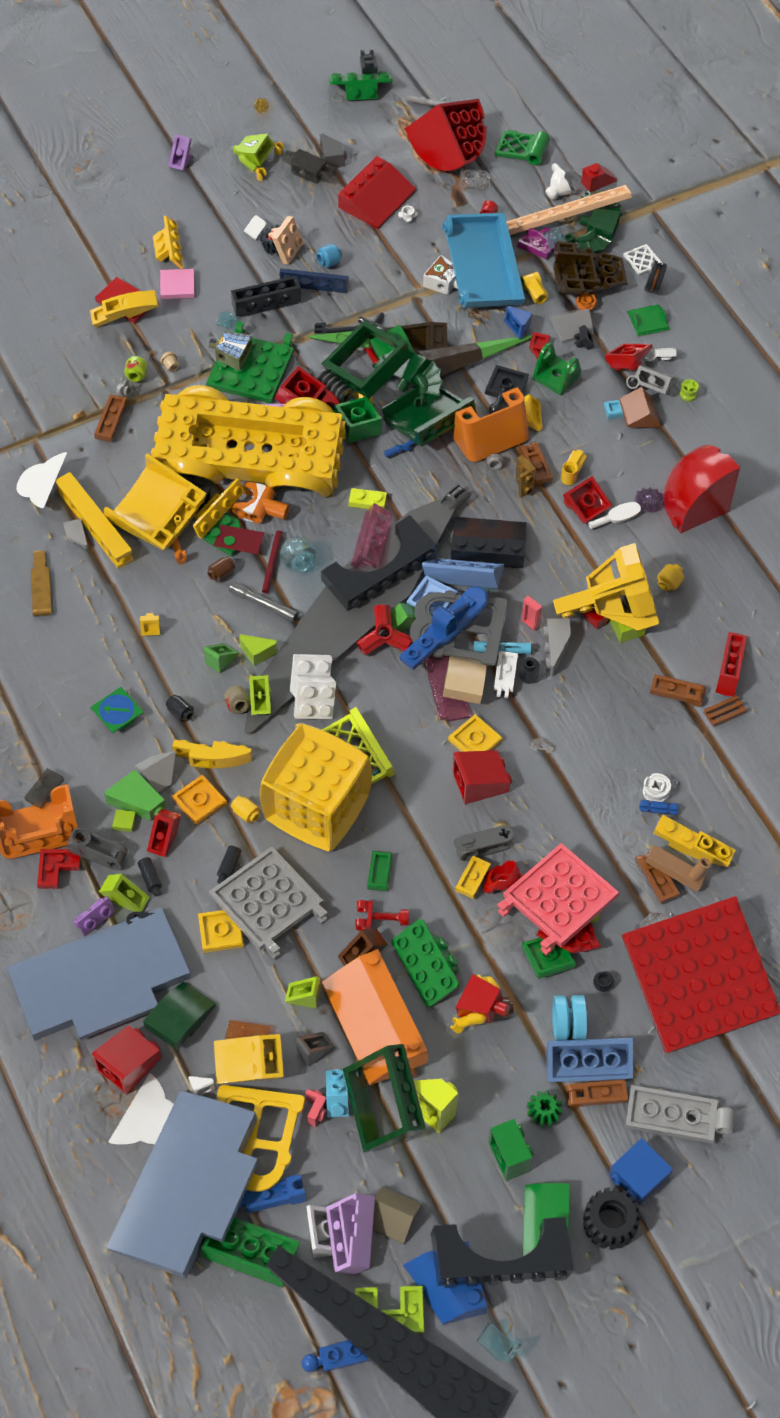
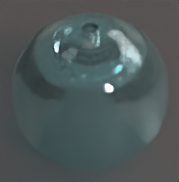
(297, 554)

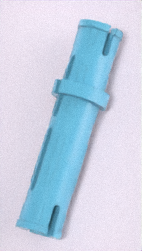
(520, 648)

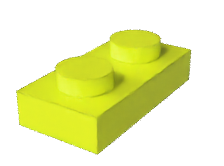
(365, 498)

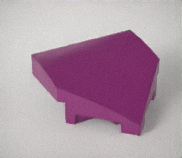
(536, 243)

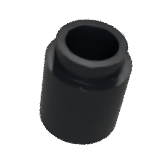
(529, 670)
(179, 708)

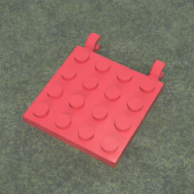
(559, 896)

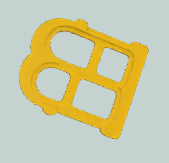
(260, 1099)

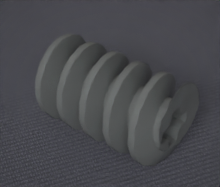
(338, 388)

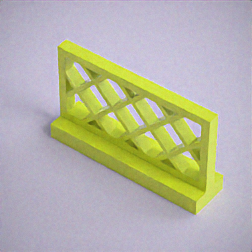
(367, 739)

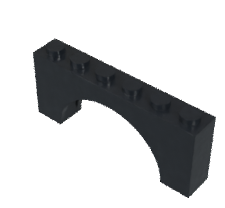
(354, 587)
(460, 1265)

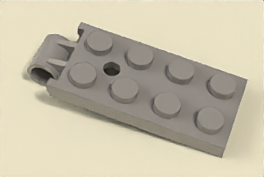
(669, 1111)

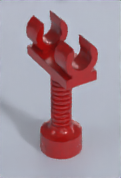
(367, 906)

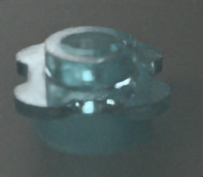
(225, 319)

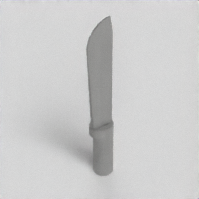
(423, 100)

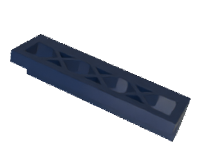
(317, 280)

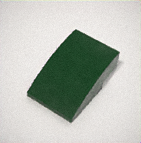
(178, 1014)

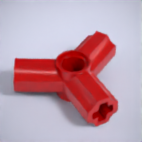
(383, 622)

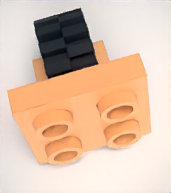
(283, 240)

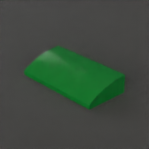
(542, 1202)
(248, 1250)

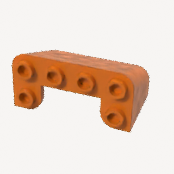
(494, 432)

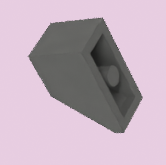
(332, 151)

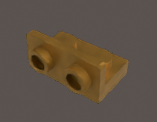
(525, 476)

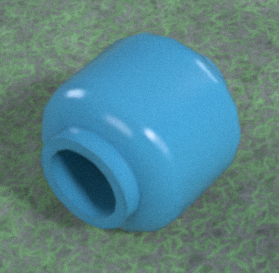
(329, 255)

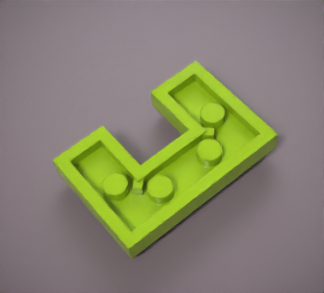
(410, 1309)

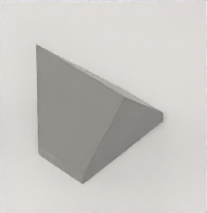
(158, 770)

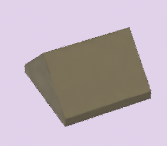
(394, 1214)

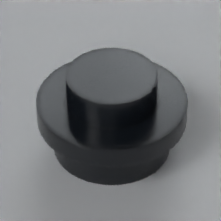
(603, 981)

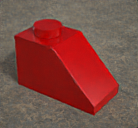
(596, 177)
(163, 832)

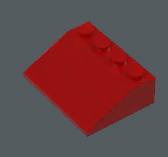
(375, 193)

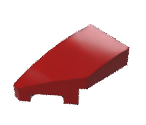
(538, 342)

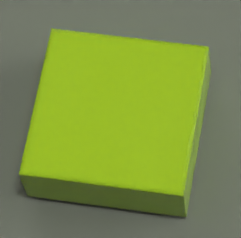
(124, 820)

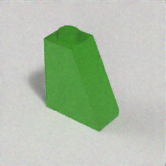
(135, 795)

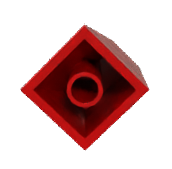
(480, 775)
(126, 1058)

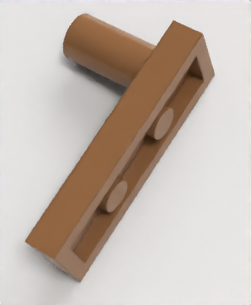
(678, 869)

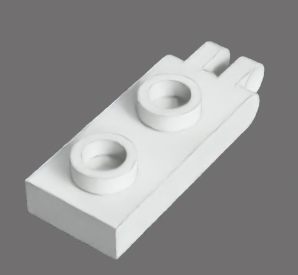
(505, 673)

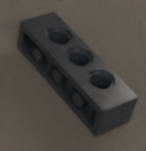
(266, 296)

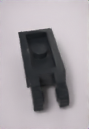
(368, 62)

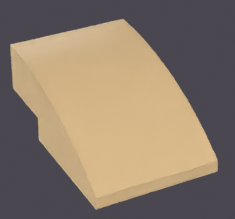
(464, 680)

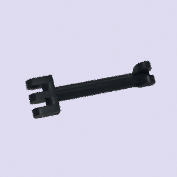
(321, 328)

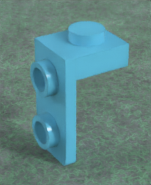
(336, 1094)

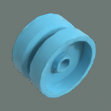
(569, 1017)

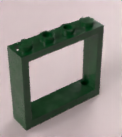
(381, 373)
(404, 1094)

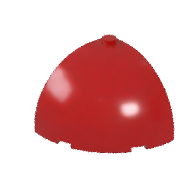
(449, 134)
(700, 487)

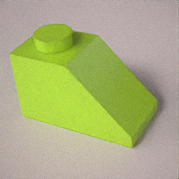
(124, 893)

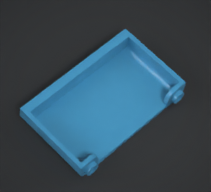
(483, 260)

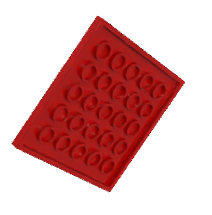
(700, 974)

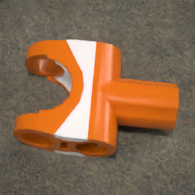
(260, 505)

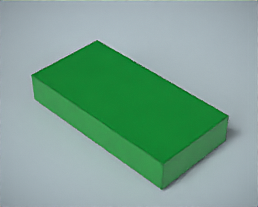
(379, 871)

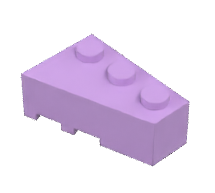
(351, 1232)

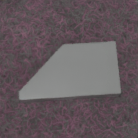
(75, 532)

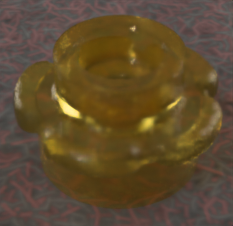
(261, 105)

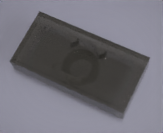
(41, 790)

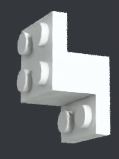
(312, 686)

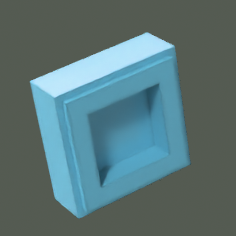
(613, 409)

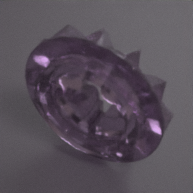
(642, 499)

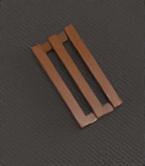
(738, 704)

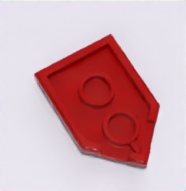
(582, 941)

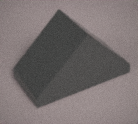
(313, 1047)

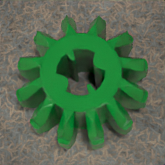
(544, 1116)

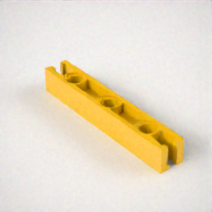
(94, 520)

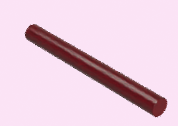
(272, 562)

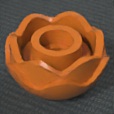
(586, 301)

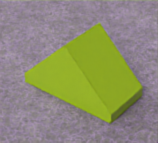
(626, 633)
(257, 648)
(260, 694)
(304, 992)

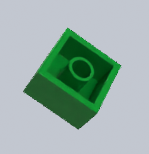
(360, 419)
(510, 1149)

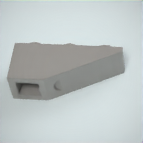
(558, 639)

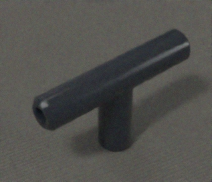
(376, 321)

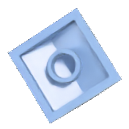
(427, 586)

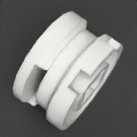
(656, 788)

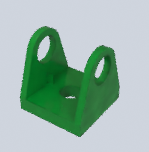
(551, 364)

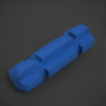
(658, 807)

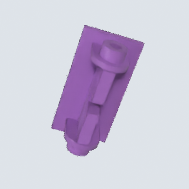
(99, 912)

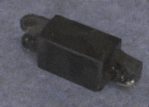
(309, 166)

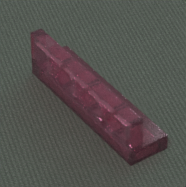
(367, 533)

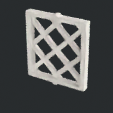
(637, 251)

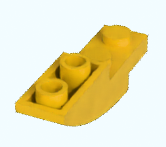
(124, 305)
(218, 756)
(693, 844)

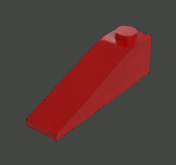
(731, 664)

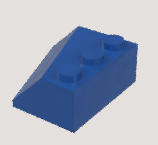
(447, 1303)

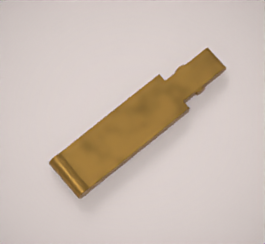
(40, 585)

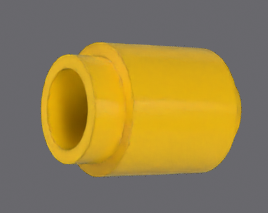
(245, 809)

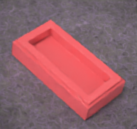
(531, 613)

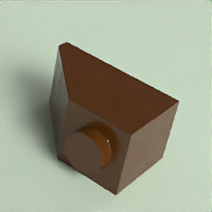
(365, 942)

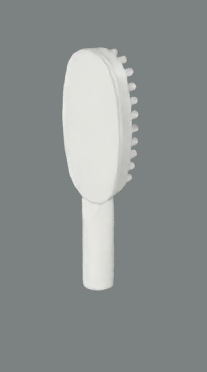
(618, 514)

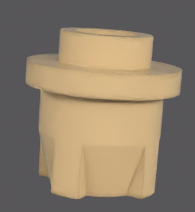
(170, 361)

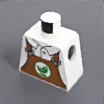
(440, 276)

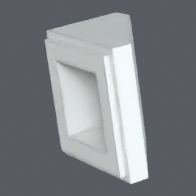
(256, 227)
(201, 1085)

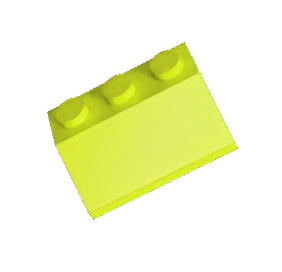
(437, 1102)

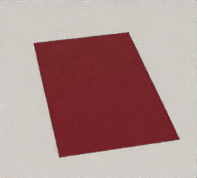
(245, 539)

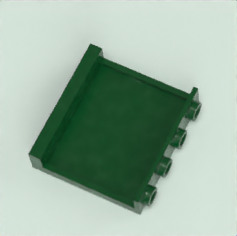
(427, 422)

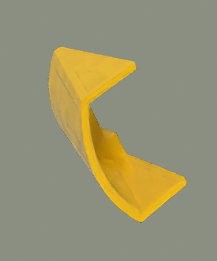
(157, 505)

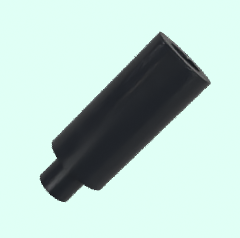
(228, 863)
(150, 876)

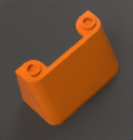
(34, 828)

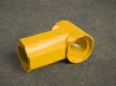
(533, 284)
(572, 467)

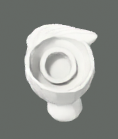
(558, 183)

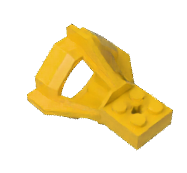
(605, 592)

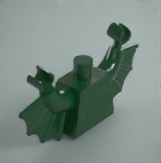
(600, 227)
(419, 373)

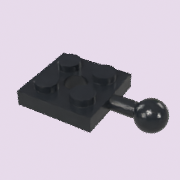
(496, 388)

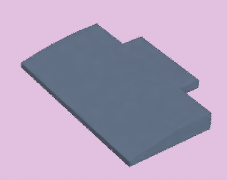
(99, 977)
(188, 1185)

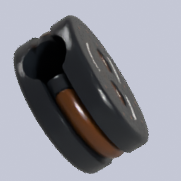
(655, 277)

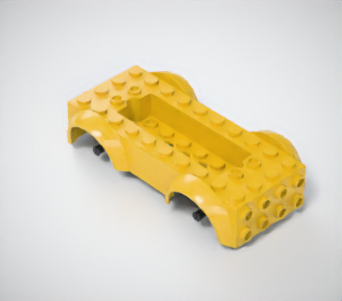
(302, 435)

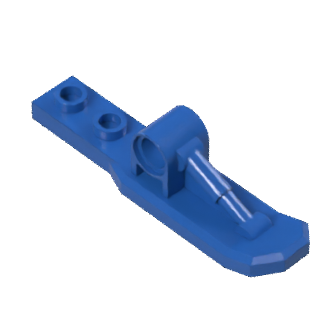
(446, 626)

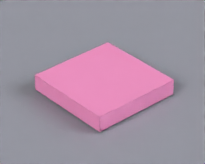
(177, 283)

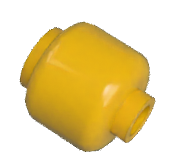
(670, 577)

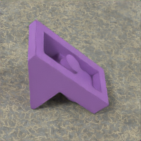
(180, 152)

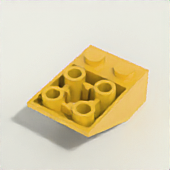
(248, 1059)

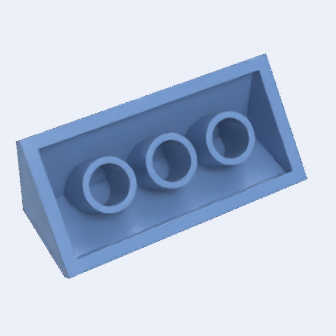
(464, 572)
(589, 1059)

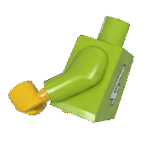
(254, 151)

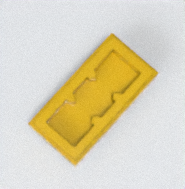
(533, 412)

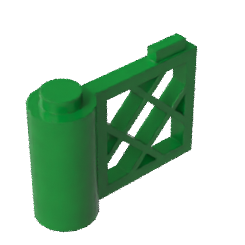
(533, 149)

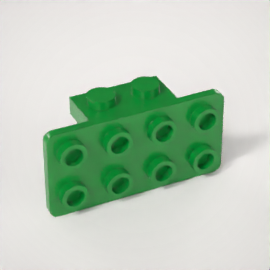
(360, 86)
(427, 962)

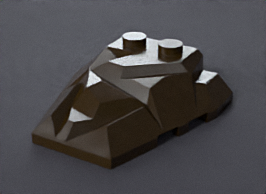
(584, 271)

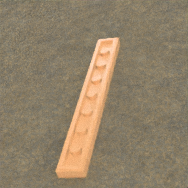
(568, 209)

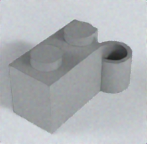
(652, 379)

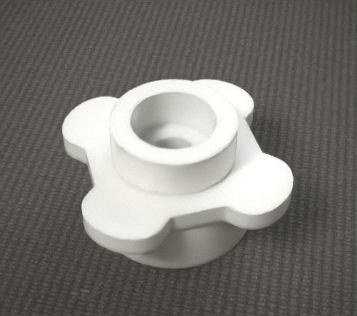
(407, 213)

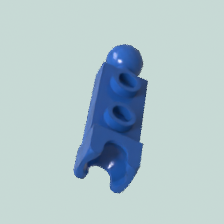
(282, 1193)
(334, 1357)

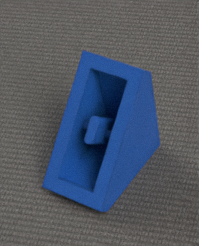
(518, 320)

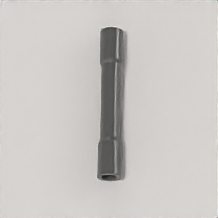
(281, 610)

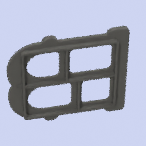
(494, 631)

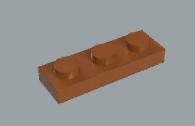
(110, 418)

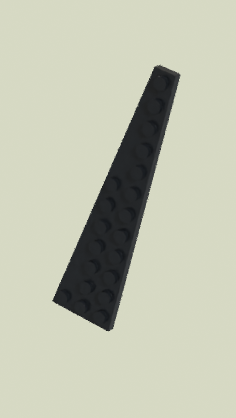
(419, 1367)

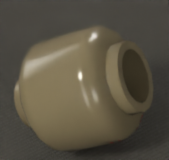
(237, 699)

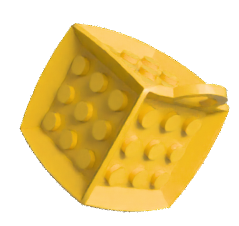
(316, 787)

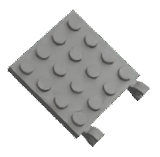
(267, 900)

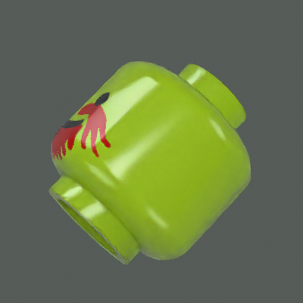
(136, 369)

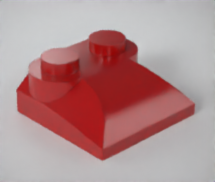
(627, 356)
(586, 500)

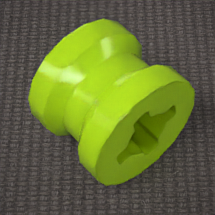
(687, 386)

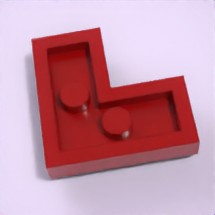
(51, 863)

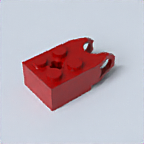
(304, 385)

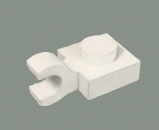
(664, 353)

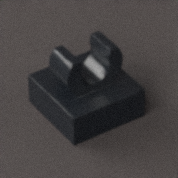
(584, 338)

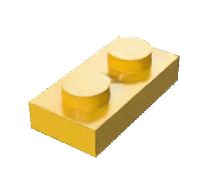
(472, 877)

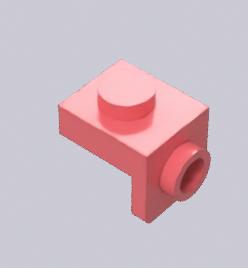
(318, 1109)

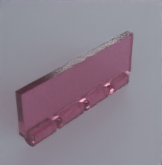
(447, 707)

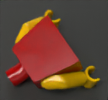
(479, 1003)

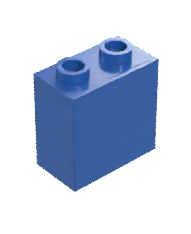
(640, 1171)

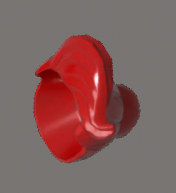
(502, 877)

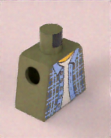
(232, 348)

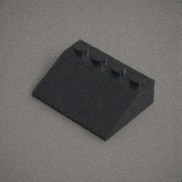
(489, 541)

